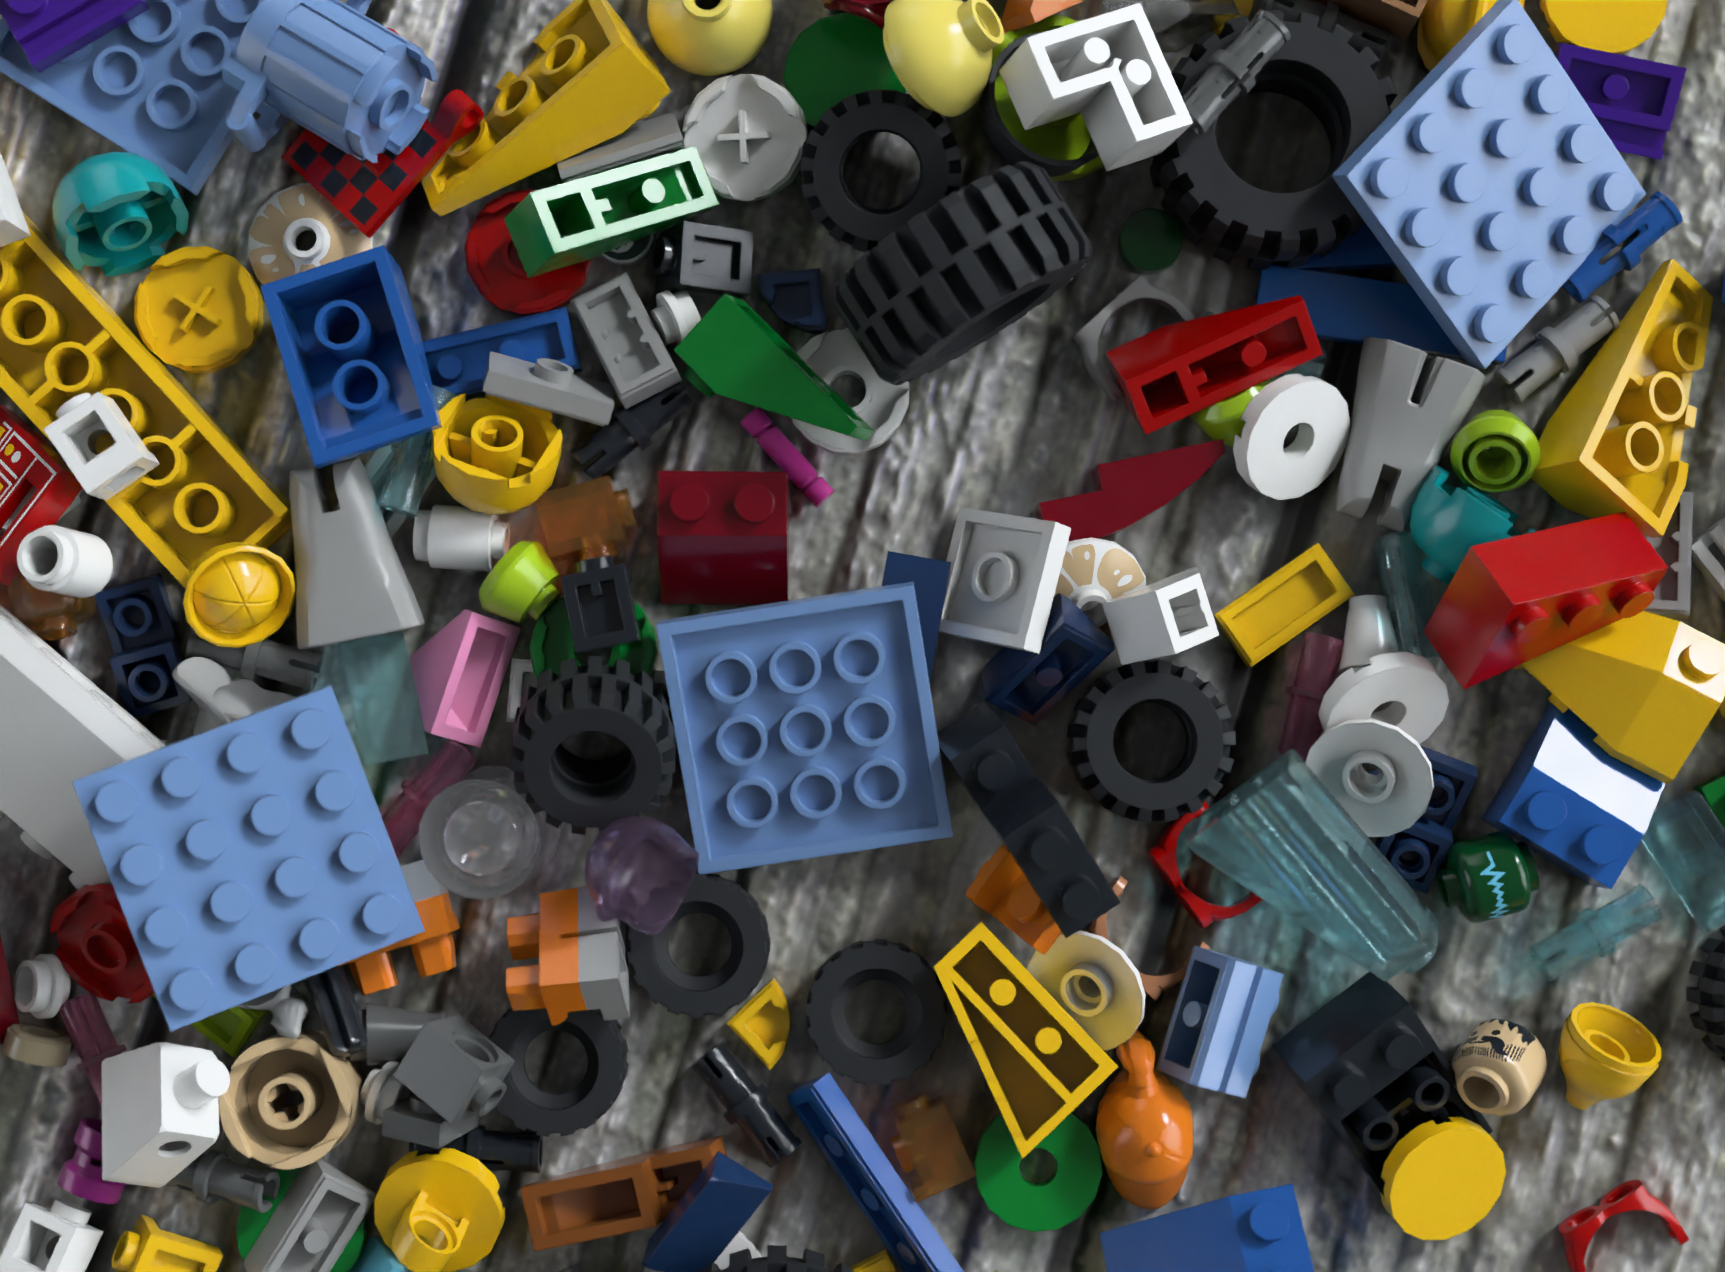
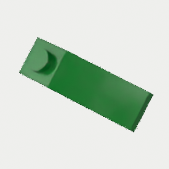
(608, 210)
(749, 362)

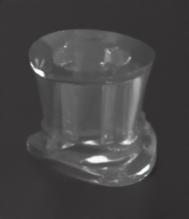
(484, 836)

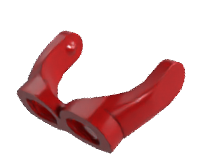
(1164, 859)
(1631, 1195)

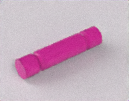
(787, 457)

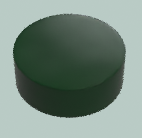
(1150, 241)

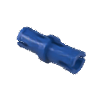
(1650, 220)

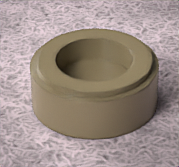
(37, 1045)

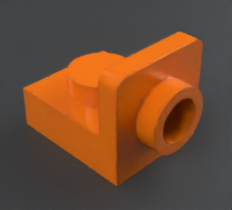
(1010, 899)

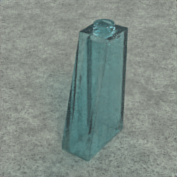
(1317, 866)

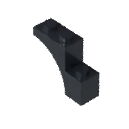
(1027, 819)

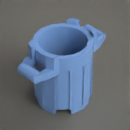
(328, 74)

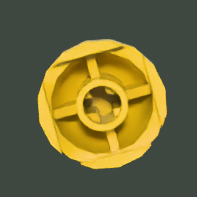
(495, 453)

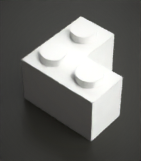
(1107, 73)

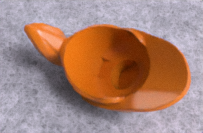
(1144, 1129)

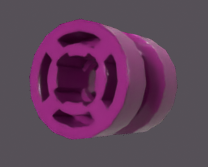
(84, 1171)

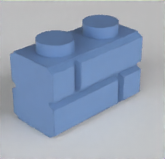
(1219, 1022)

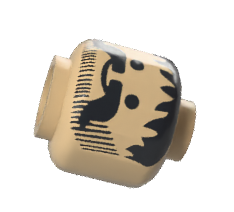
(1499, 1067)

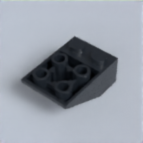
(1372, 1071)

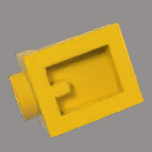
(161, 1251)

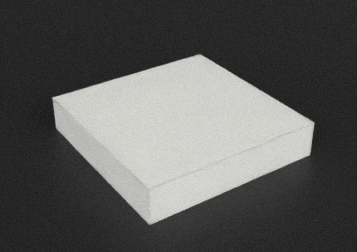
(1002, 578)

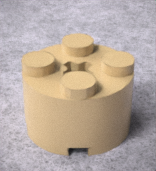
(294, 1134)

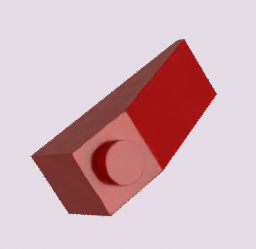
(1210, 359)

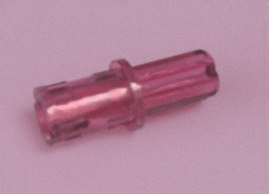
(1312, 680)
(444, 769)
(90, 1037)

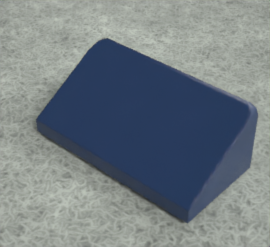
(1035, 683)
(706, 1217)

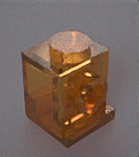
(930, 1145)

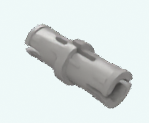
(1556, 349)

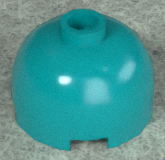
(116, 213)
(1453, 519)

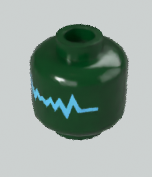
(1488, 877)

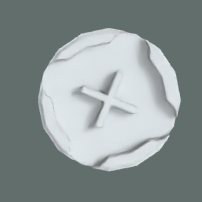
(747, 136)

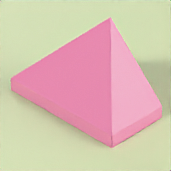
(462, 675)

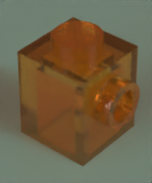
(586, 519)

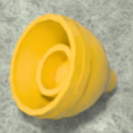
(1604, 1054)

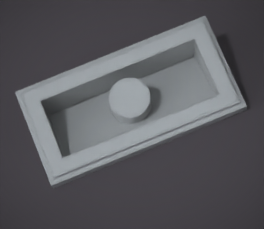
(636, 144)
(311, 1222)

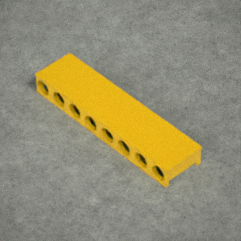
(70, 342)

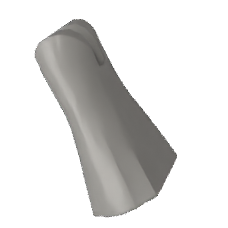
(1401, 426)
(345, 561)

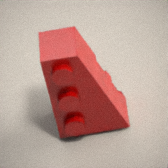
(1541, 593)

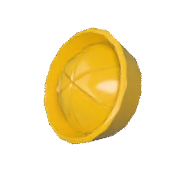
(238, 595)

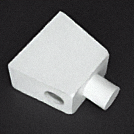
(159, 1111)

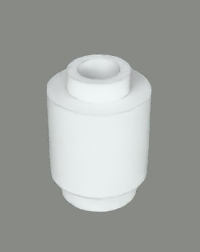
(459, 538)
(65, 561)

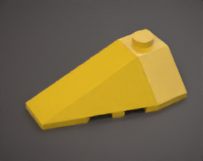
(572, 95)
(1625, 418)
(1640, 686)

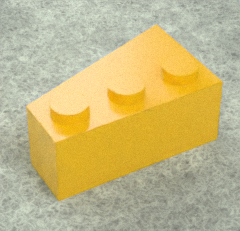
(1021, 1036)

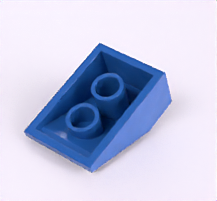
(353, 355)
(1574, 801)
(1224, 1235)

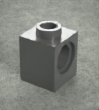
(455, 1069)

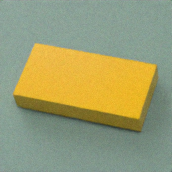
(1283, 605)

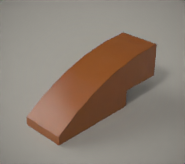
(614, 1195)

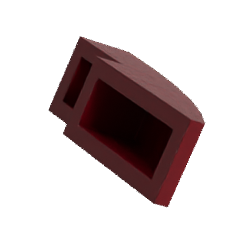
(1130, 490)

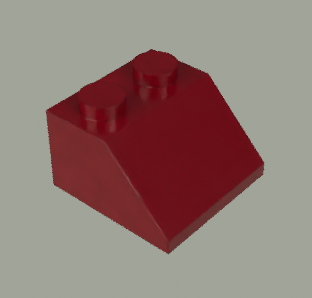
(723, 537)

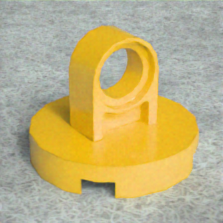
(439, 1211)

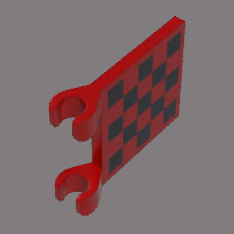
(372, 191)

